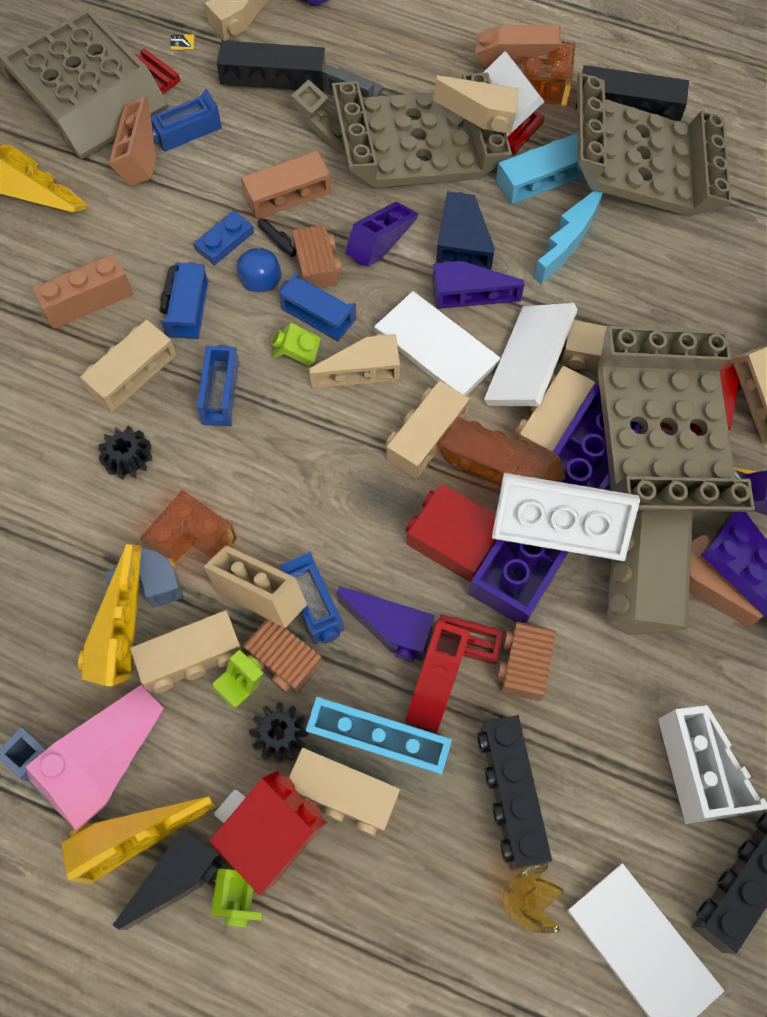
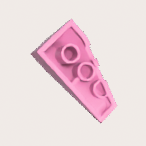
(89, 761)

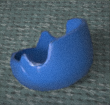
(259, 270)

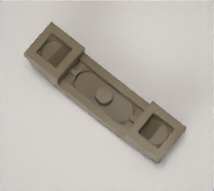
(322, 118)

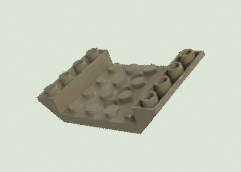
(85, 98)
(383, 145)
(681, 162)
(675, 381)

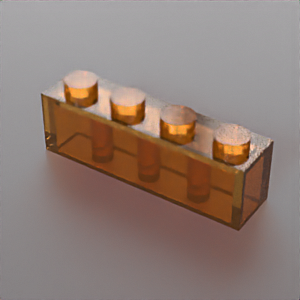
(492, 454)

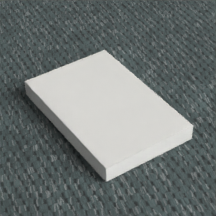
(507, 73)

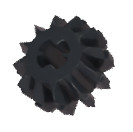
(113, 451)
(291, 733)

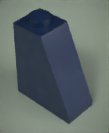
(464, 232)

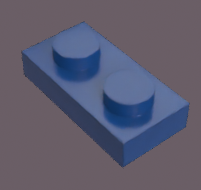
(223, 237)

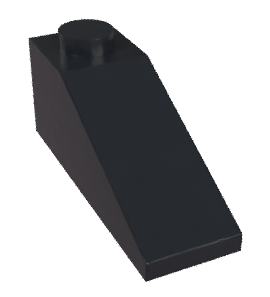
(176, 875)

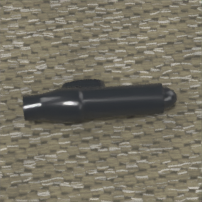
(280, 238)
(166, 294)

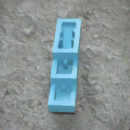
(570, 233)

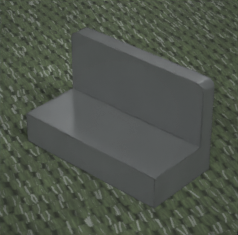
(334, 75)

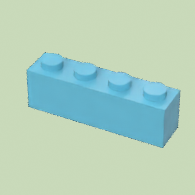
(539, 169)
(379, 735)

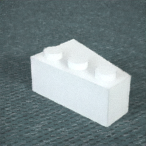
(705, 769)

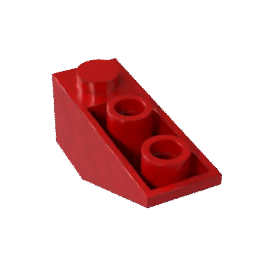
(437, 676)

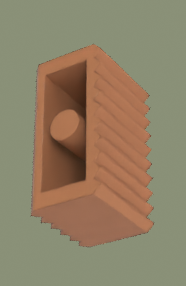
(316, 256)
(283, 656)
(527, 661)

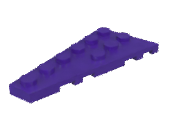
(741, 557)

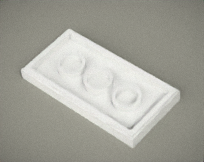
(438, 344)
(531, 355)
(565, 516)
(643, 948)

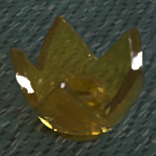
(528, 897)

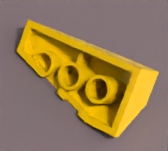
(24, 181)
(107, 648)
(113, 842)

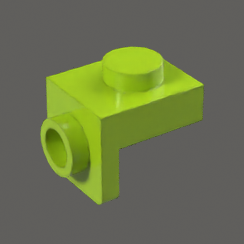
(296, 344)
(239, 680)
(233, 899)

